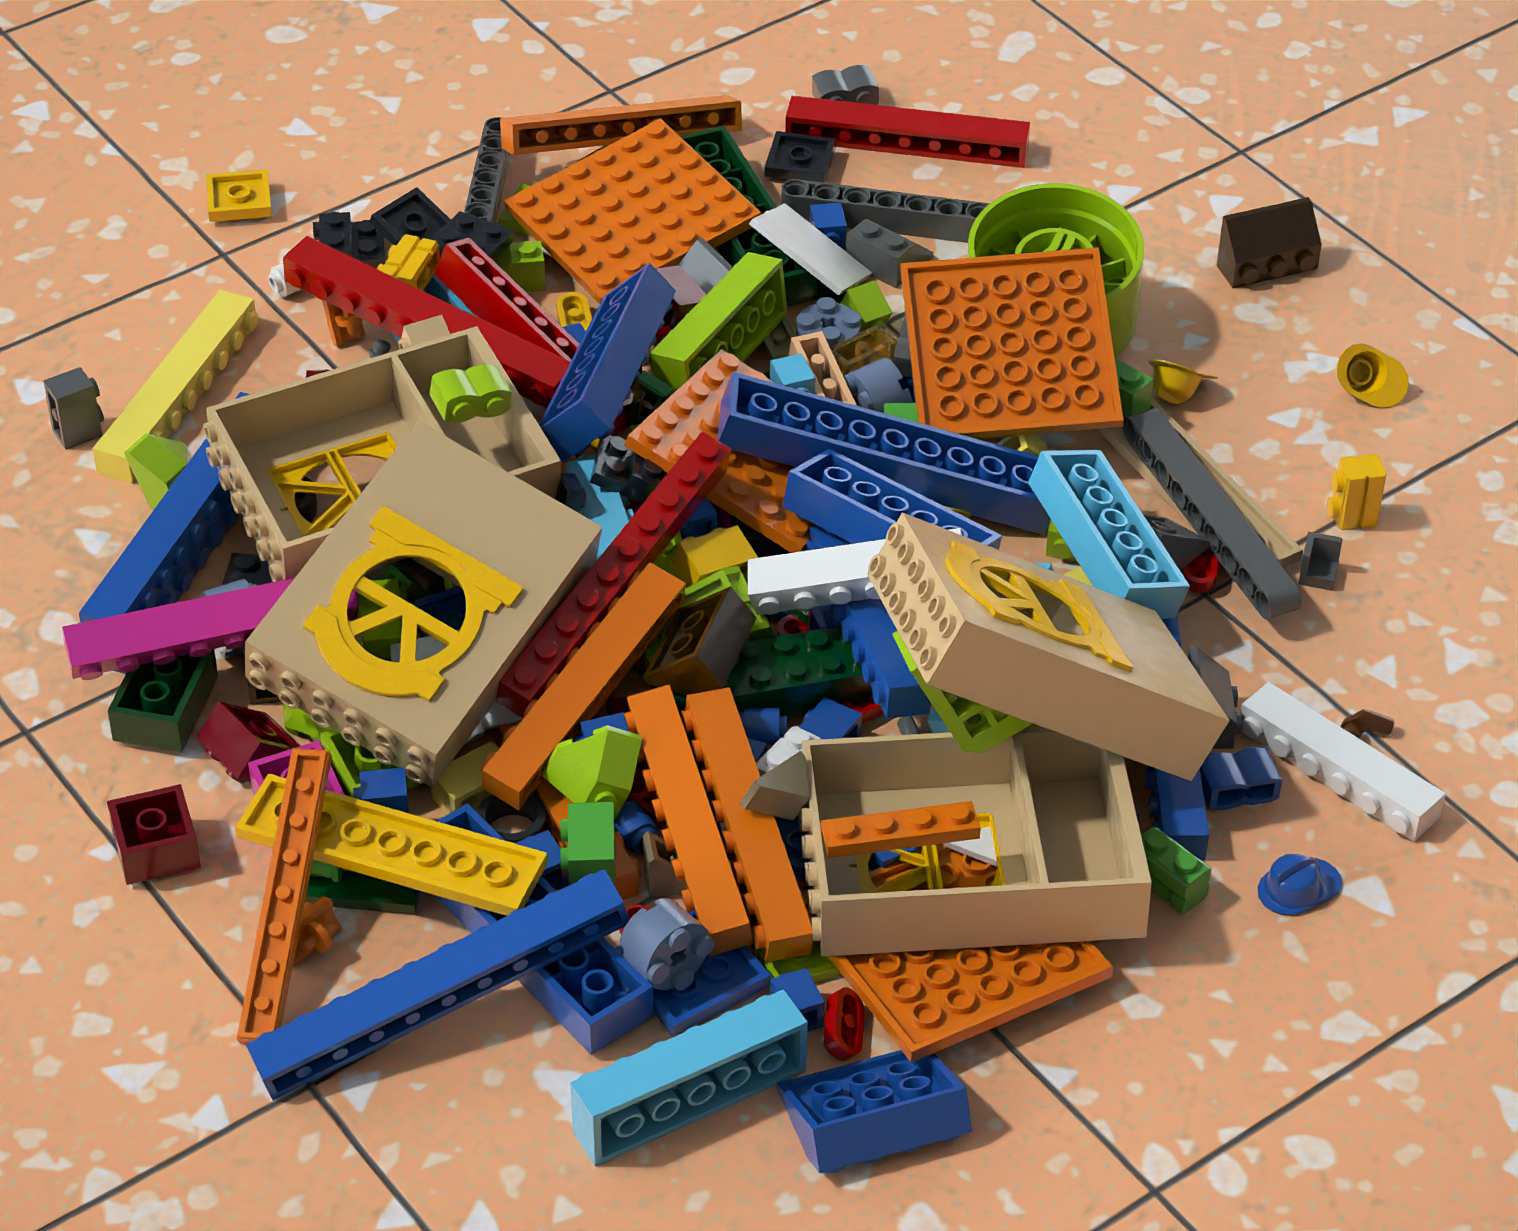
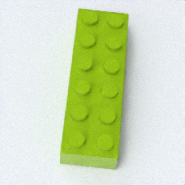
(729, 318)

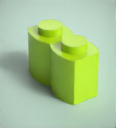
(470, 393)

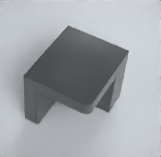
(1320, 561)

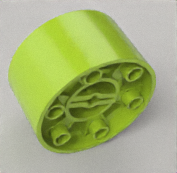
(1067, 219)

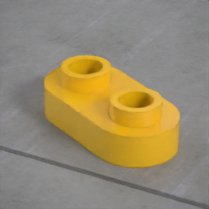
(572, 309)

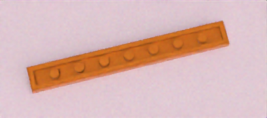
(284, 894)

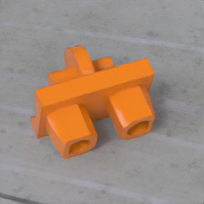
(342, 325)
(316, 929)

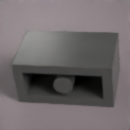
(74, 407)

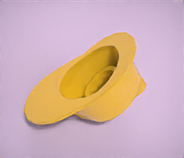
(1372, 375)
(1175, 382)

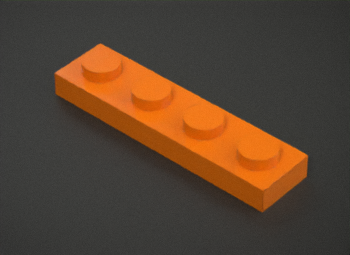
(900, 829)

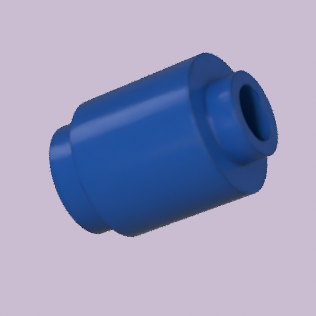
(764, 724)
(632, 824)

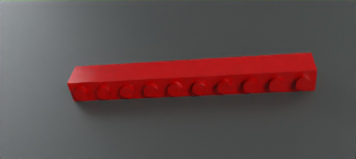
(393, 303)
(630, 551)

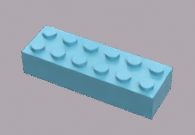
(1107, 530)
(688, 1077)

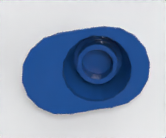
(1298, 884)

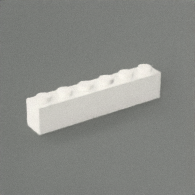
(813, 577)
(1342, 762)

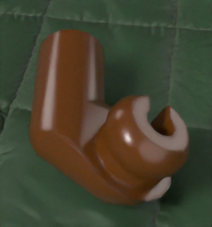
(1365, 720)

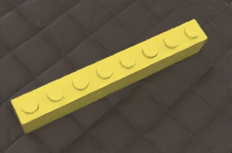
(178, 380)

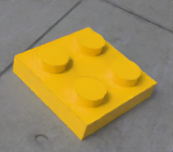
(238, 195)

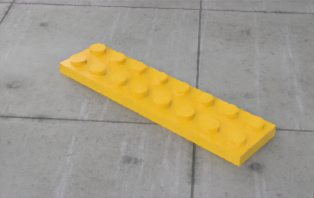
(406, 849)

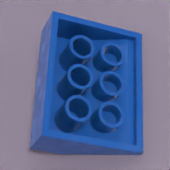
(875, 1109)

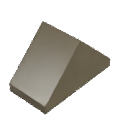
(780, 790)
(658, 868)

